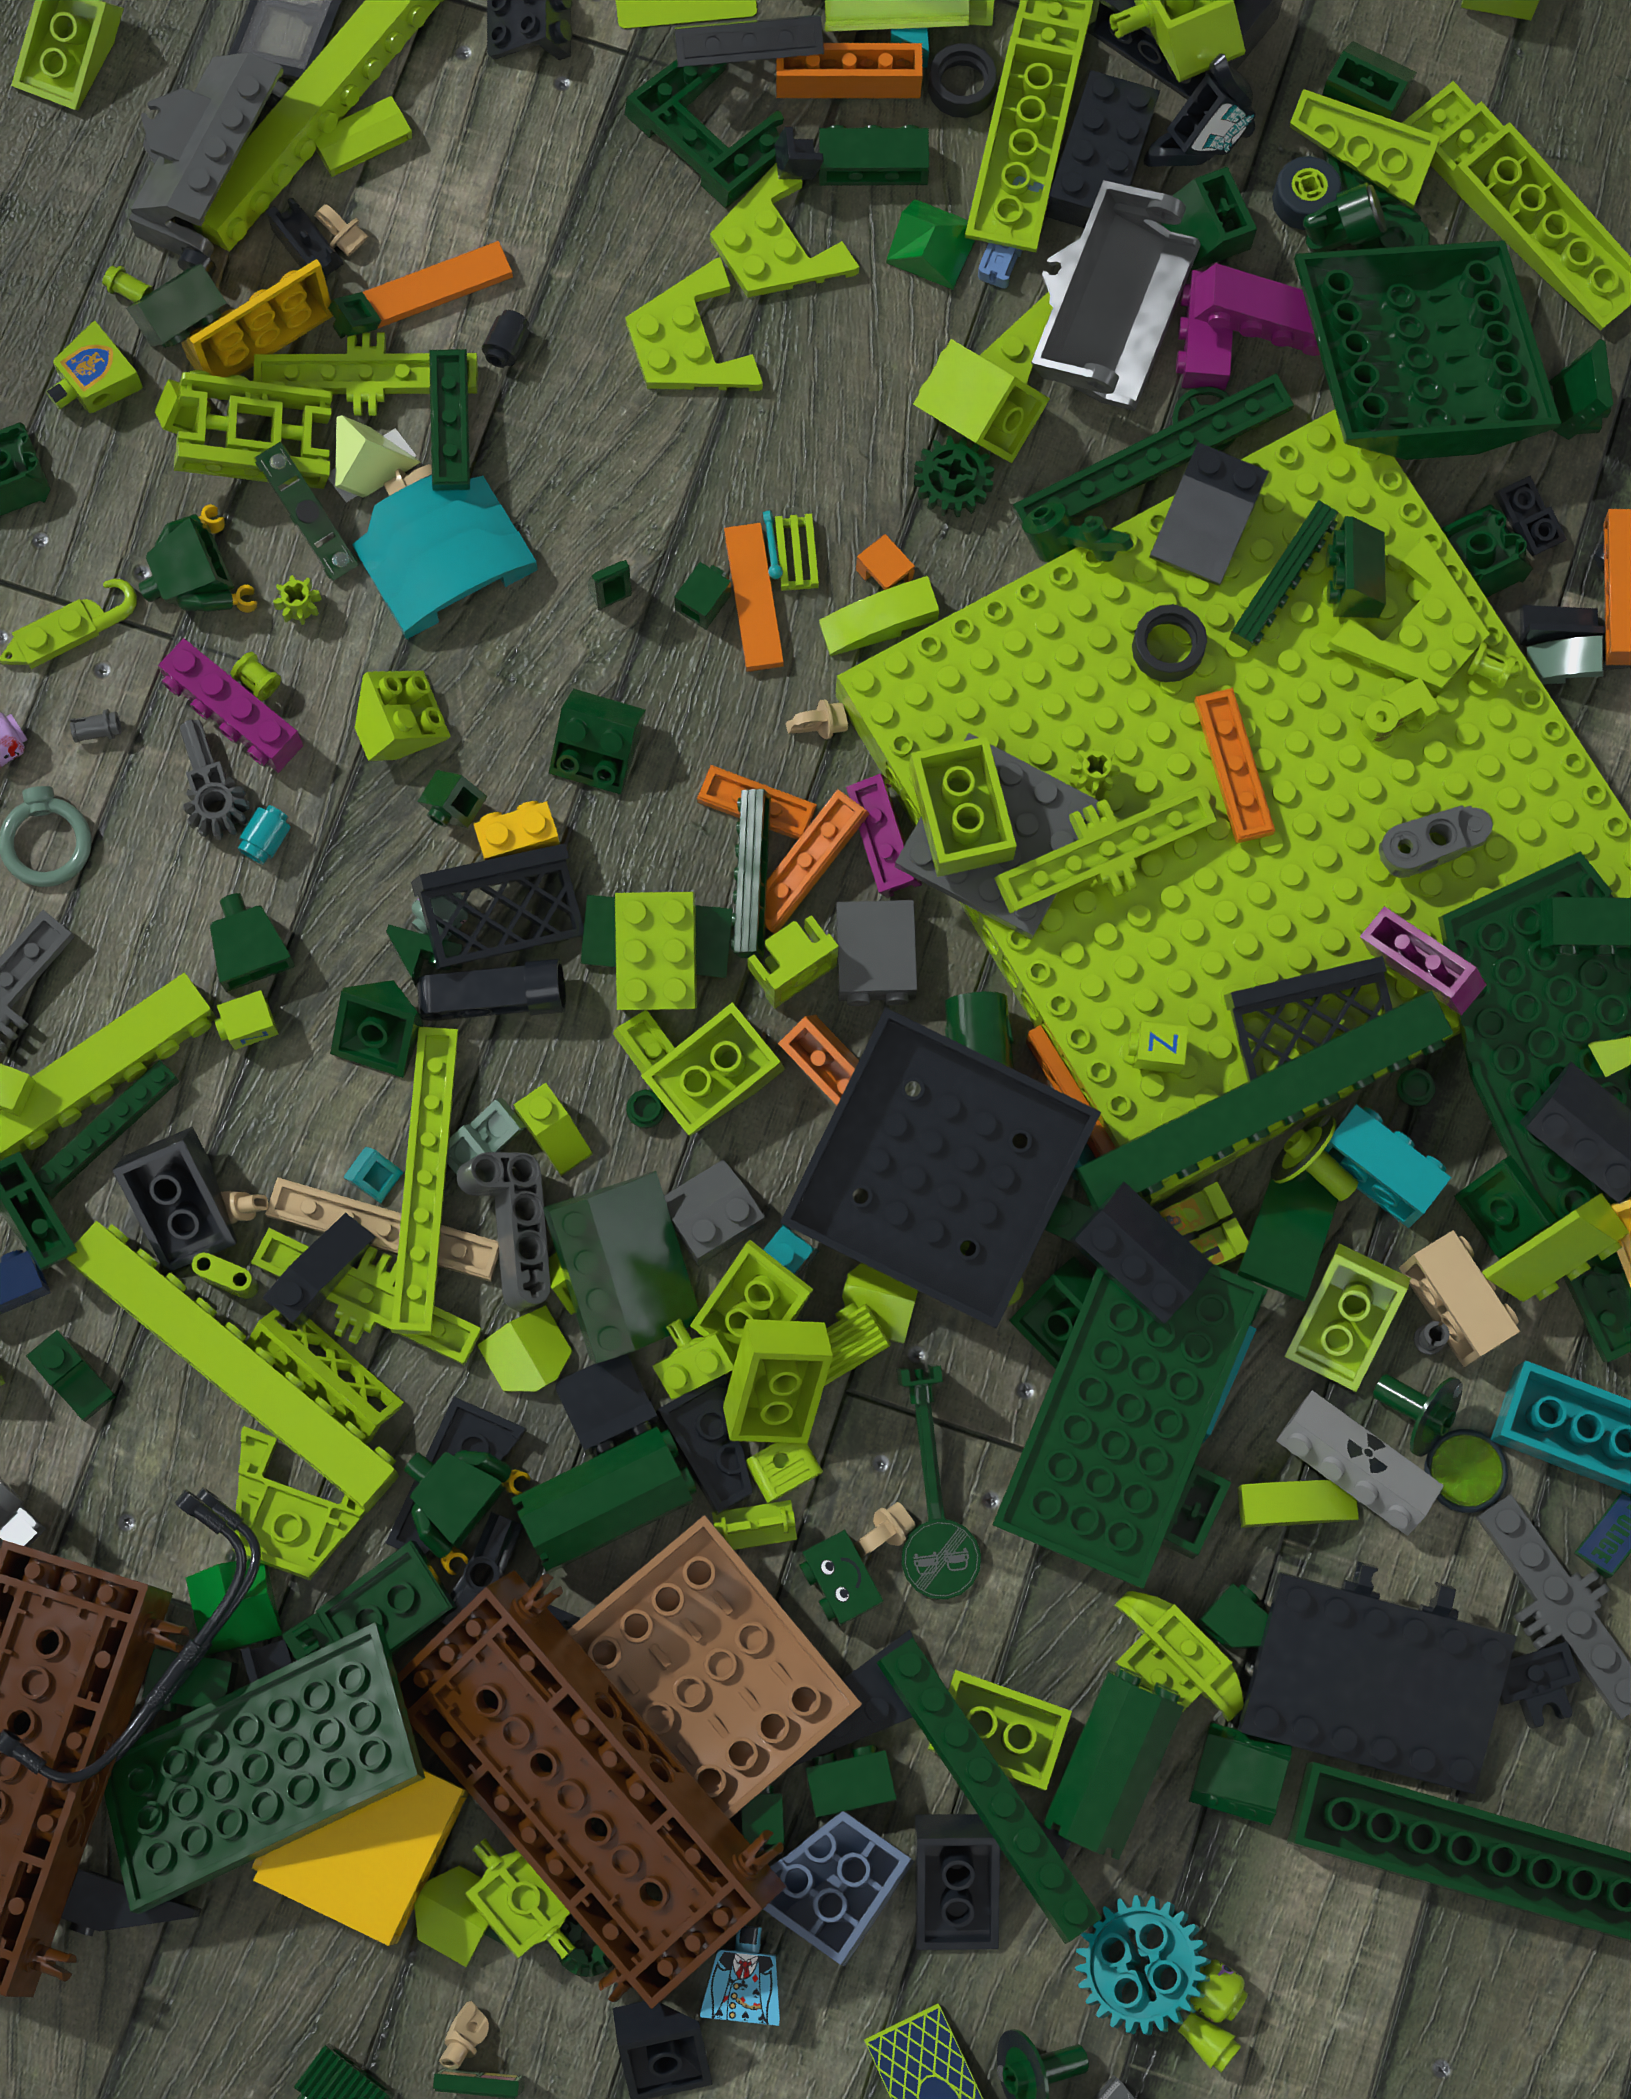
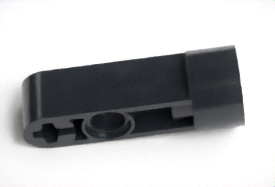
(498, 991)

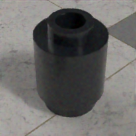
(506, 339)

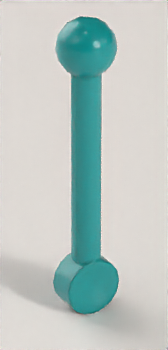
(775, 570)

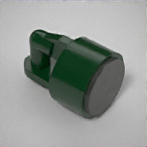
(1351, 219)

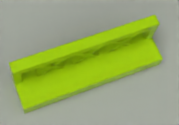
(320, 1373)

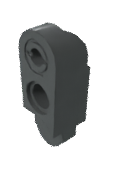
(1460, 826)

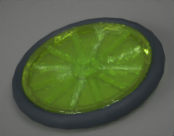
(1469, 1469)

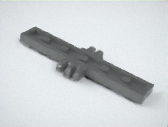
(25, 963)
(1561, 1603)

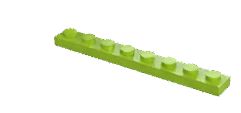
(424, 1181)

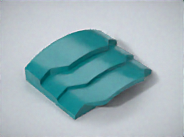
(439, 548)

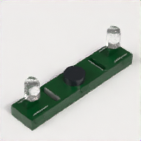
(306, 511)

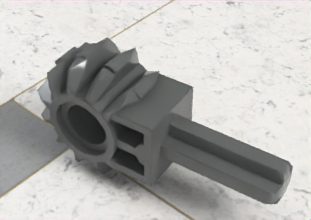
(210, 785)

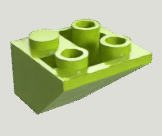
(397, 715)

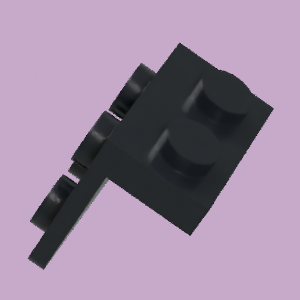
(528, 23)
(606, 1404)

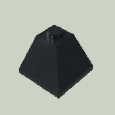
(660, 2050)

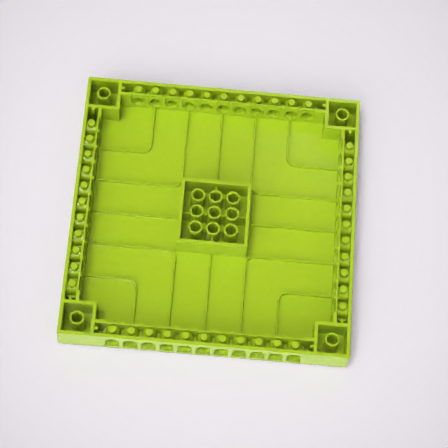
(1055, 672)

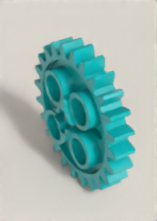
(1109, 1978)

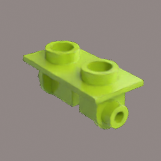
(757, 1525)

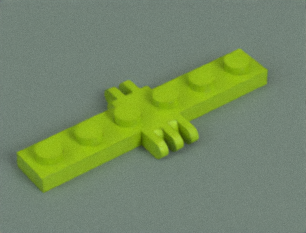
(361, 374)
(1105, 849)
(367, 1299)

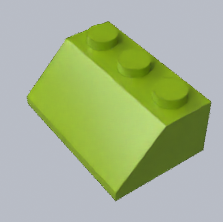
(1559, 1251)

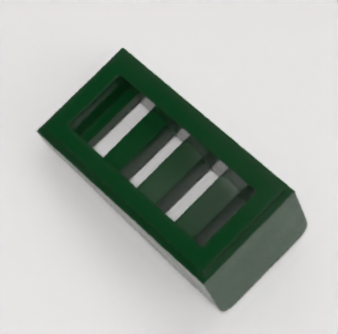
(610, 584)

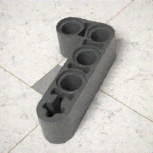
(510, 1228)

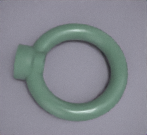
(41, 802)

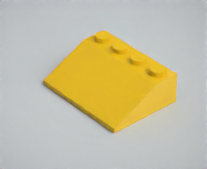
(261, 324)

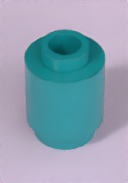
(264, 834)

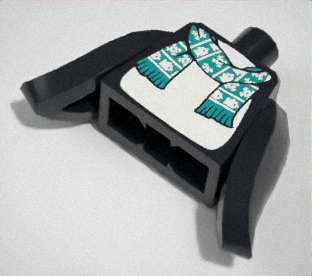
(1209, 121)

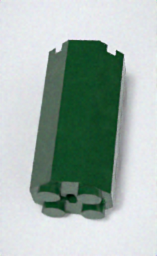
(605, 1499)
(1114, 1762)

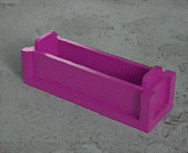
(881, 834)

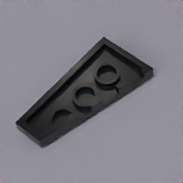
(461, 1429)
(879, 1707)

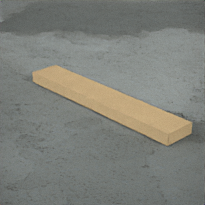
(321, 1209)

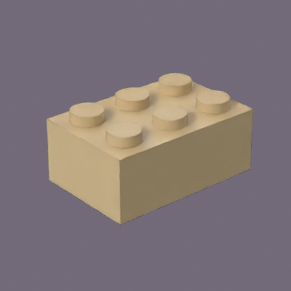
(1460, 1297)

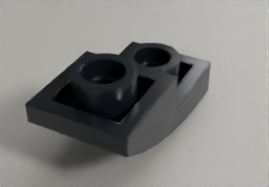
(1529, 516)

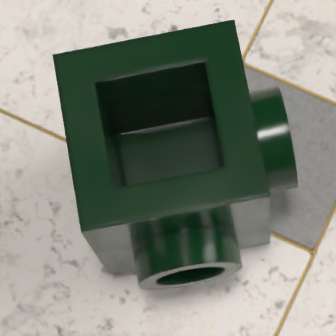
(451, 799)

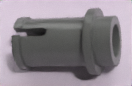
(96, 726)
(1423, 1341)

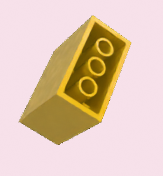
(371, 1861)

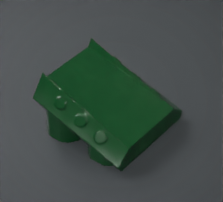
(1583, 392)
(20, 471)
(1489, 549)
(1240, 1774)

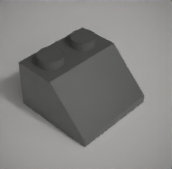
(713, 1212)

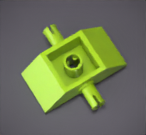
(1186, 31)

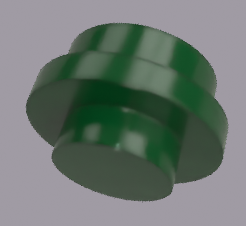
(1415, 1087)
(645, 1109)

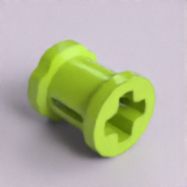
(1491, 665)
(255, 676)

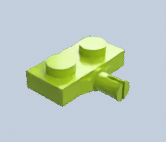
(693, 1361)

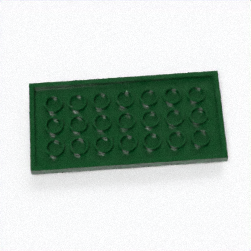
(1125, 1424)
(261, 1768)

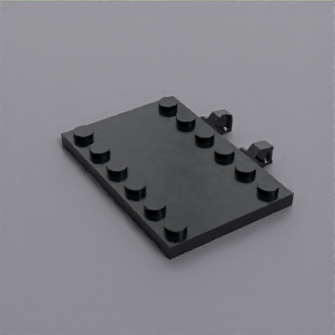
(1378, 1679)

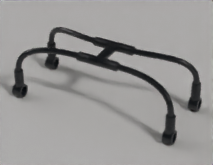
(220, 1519)

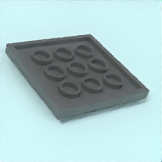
(1040, 824)

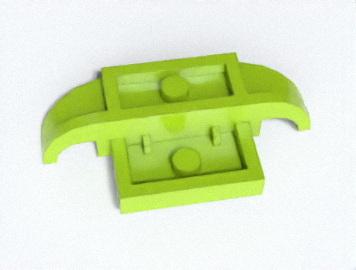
(1178, 1654)

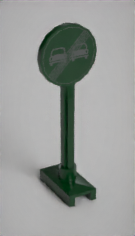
(940, 1553)

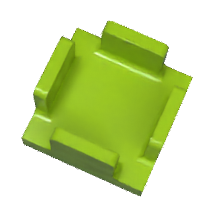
(794, 960)

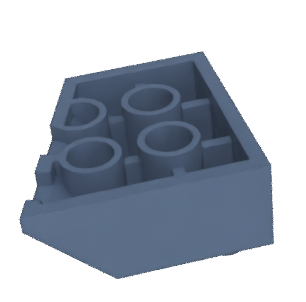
(837, 1885)

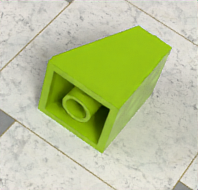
(981, 401)

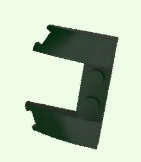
(661, 110)

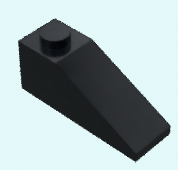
(318, 1270)
(102, 1905)

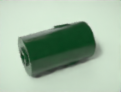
(981, 1024)

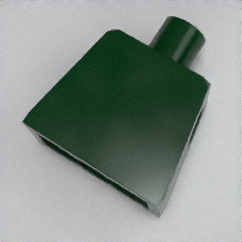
(246, 945)

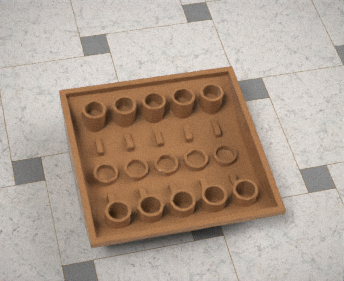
(715, 1667)

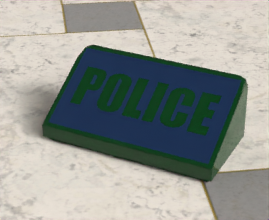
(1610, 1539)

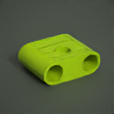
(225, 1275)
(783, 1468)

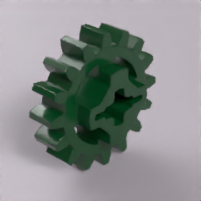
(969, 480)

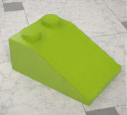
(66, 48)
(713, 1070)
(751, 1289)
(1348, 1317)

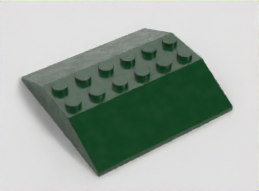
(1427, 348)

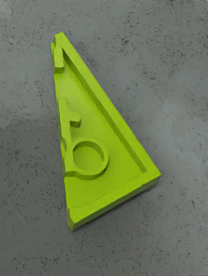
(1018, 344)

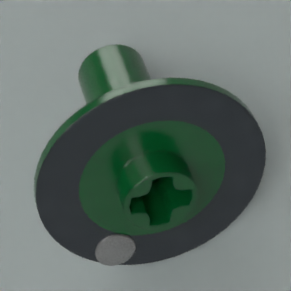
(1432, 1414)
(1027, 2073)

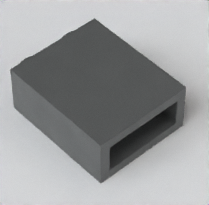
(876, 952)

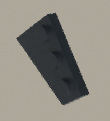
(704, 1443)

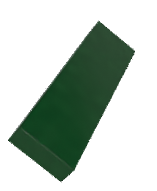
(449, 420)

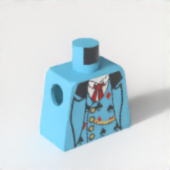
(743, 1983)

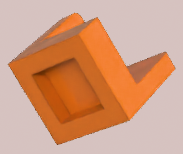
(884, 563)

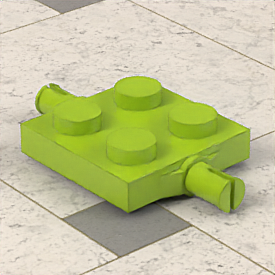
(518, 1903)

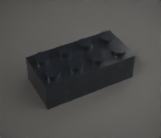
(1101, 144)

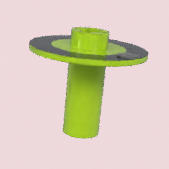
(1306, 1152)

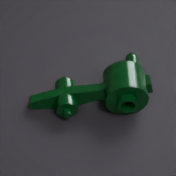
(1054, 534)

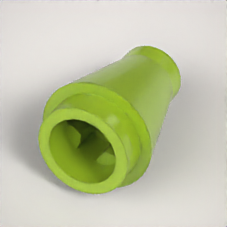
(1209, 2041)

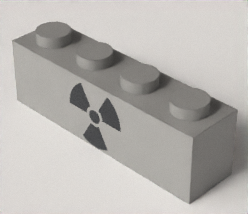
(1360, 1463)

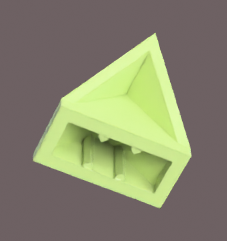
(366, 458)

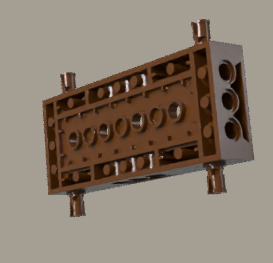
(77, 1711)
(602, 1768)

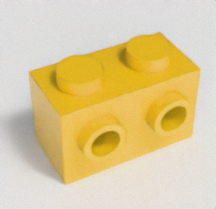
(516, 832)

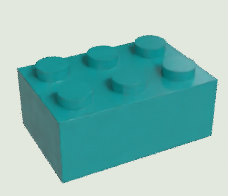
(1387, 1165)

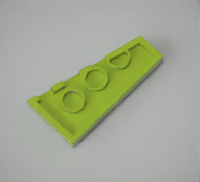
(1372, 145)

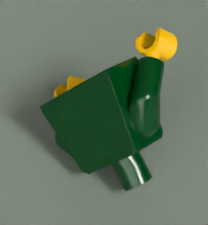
(190, 567)
(456, 1497)

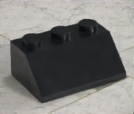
(1585, 1129)
(1142, 1253)

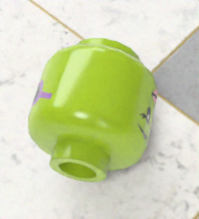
(1222, 1993)

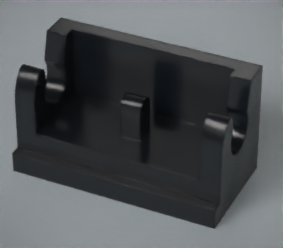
(303, 238)

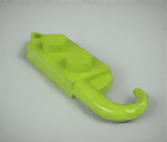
(66, 628)

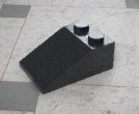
(1208, 514)
(176, 1199)
(956, 1883)

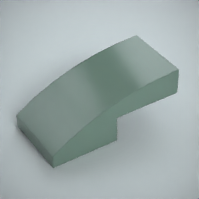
(1567, 659)
(486, 1133)

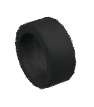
(962, 55)
(1176, 616)

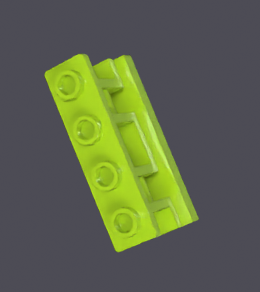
(257, 399)

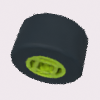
(1293, 201)

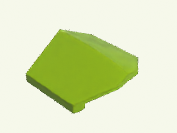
(886, 1297)
(526, 1352)
(448, 1918)

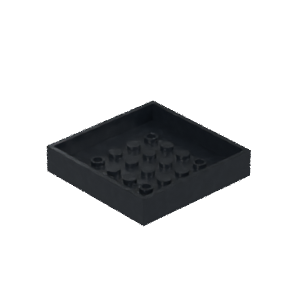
(940, 1167)

